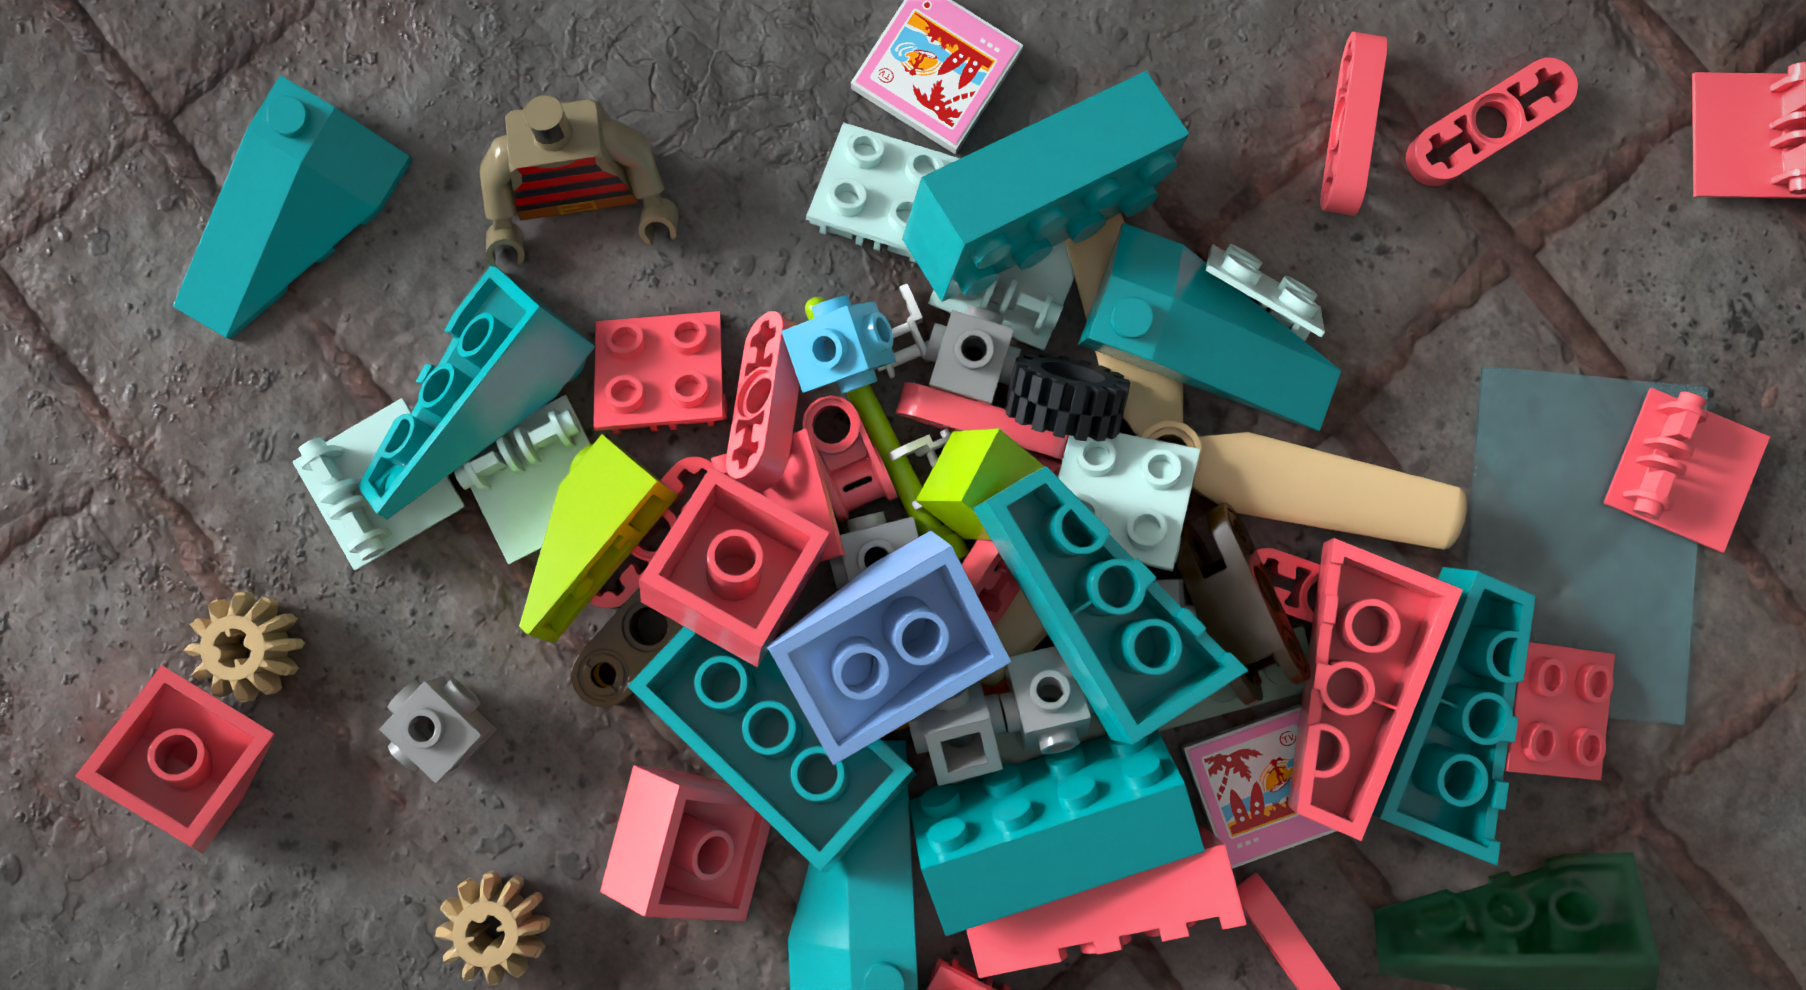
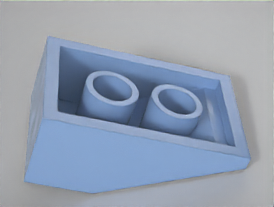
(888, 646)

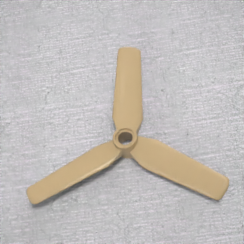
(1255, 471)

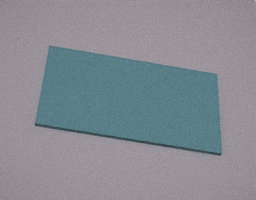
(1541, 525)

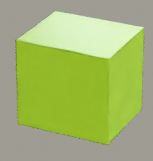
(968, 473)

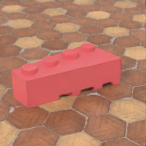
(1367, 666)
(1103, 918)

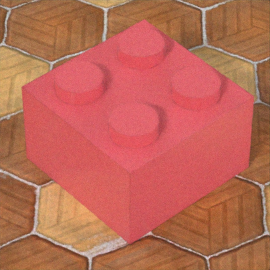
(733, 566)

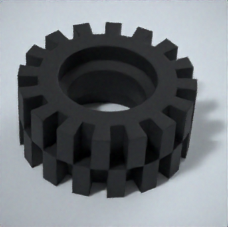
(1067, 397)

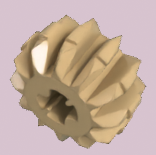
(224, 655)
(468, 932)

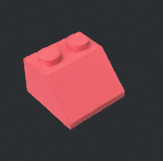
(178, 759)
(685, 848)

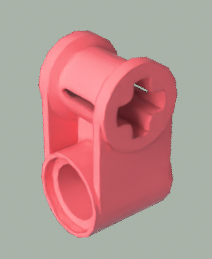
(849, 461)

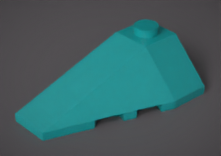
(288, 198)
(1190, 326)
(497, 371)
(860, 917)

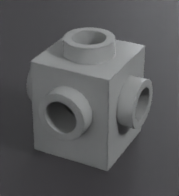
(978, 330)
(867, 533)
(1044, 702)
(436, 727)
(961, 735)

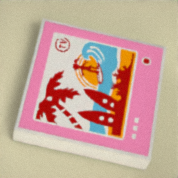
(937, 69)
(1246, 786)

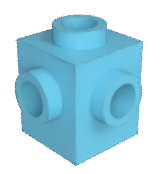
(840, 345)

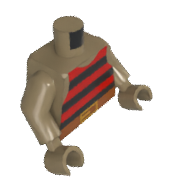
(565, 163)

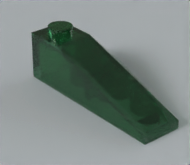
(1547, 929)

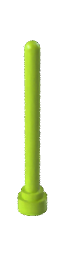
(900, 470)

